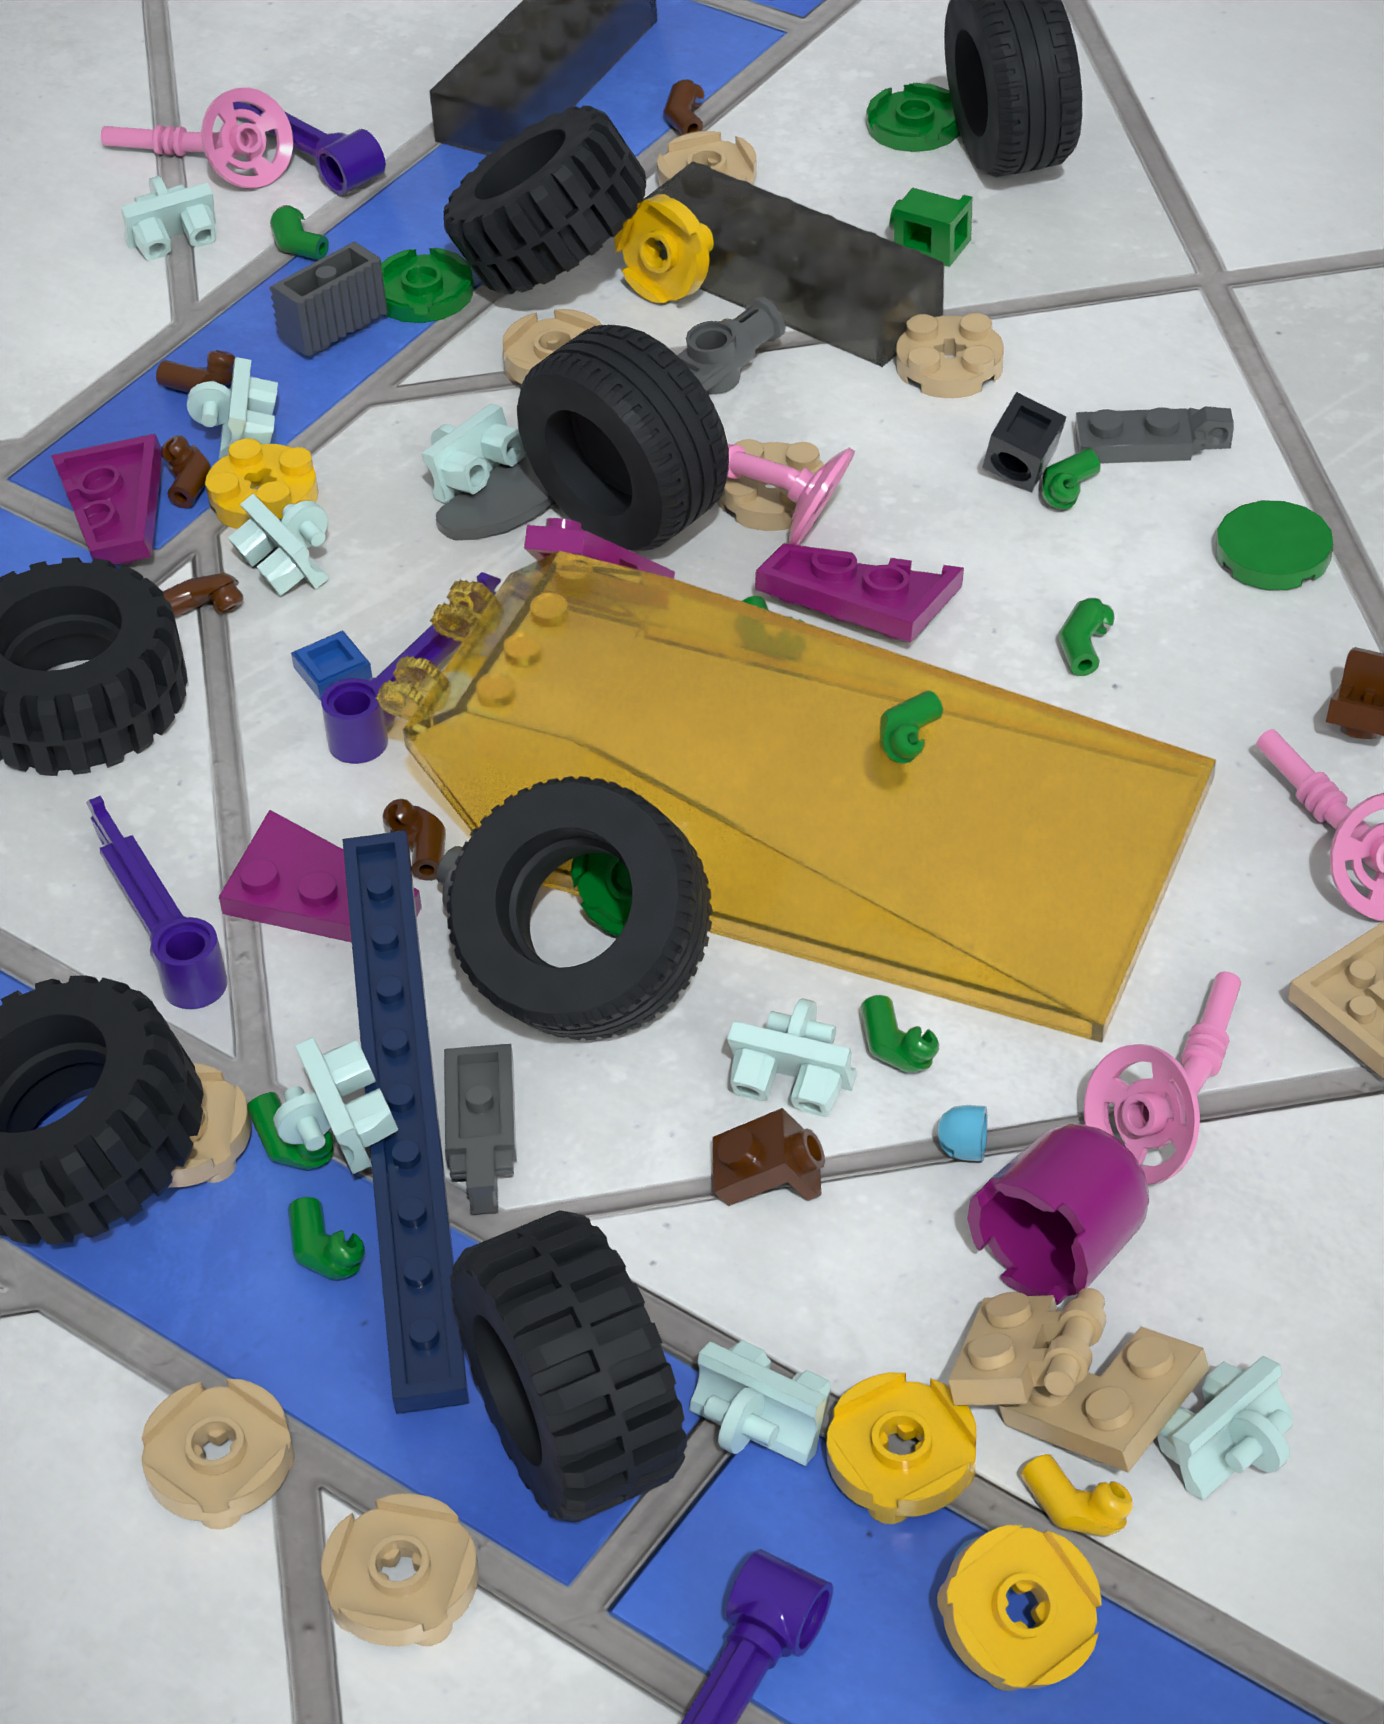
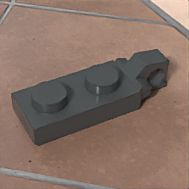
(1153, 433)
(480, 1120)

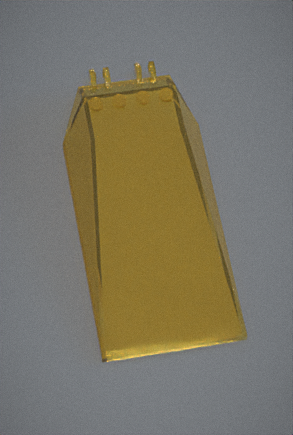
(983, 872)

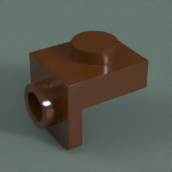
(1360, 697)
(765, 1156)

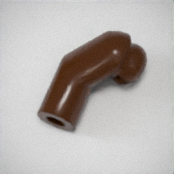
(680, 107)
(185, 377)
(188, 467)
(197, 591)
(424, 833)

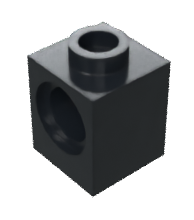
(1024, 442)

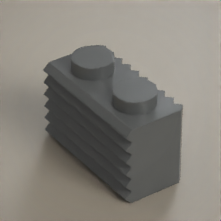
(329, 299)

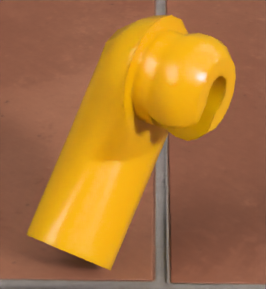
(1074, 1509)

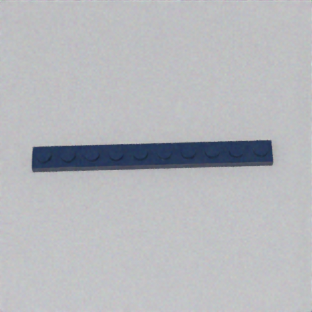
(408, 1164)

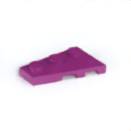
(114, 495)
(568, 537)
(872, 596)
(291, 881)

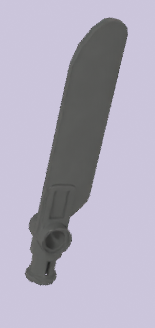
(515, 493)

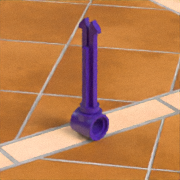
(340, 158)
(352, 714)
(181, 946)
(773, 1615)

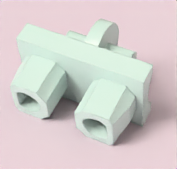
(168, 214)
(241, 410)
(466, 454)
(299, 529)
(796, 1048)
(310, 1115)
(758, 1403)
(1235, 1428)

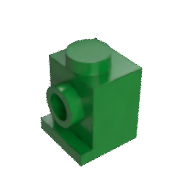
(933, 224)

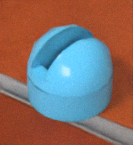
(964, 1132)

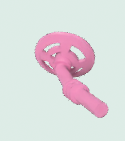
(221, 146)
(805, 488)
(1353, 836)
(1156, 1108)

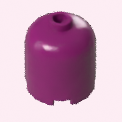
(1061, 1210)

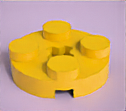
(686, 247)
(281, 472)
(893, 1483)
(976, 1605)

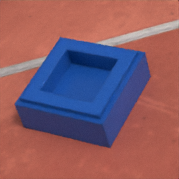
(329, 662)

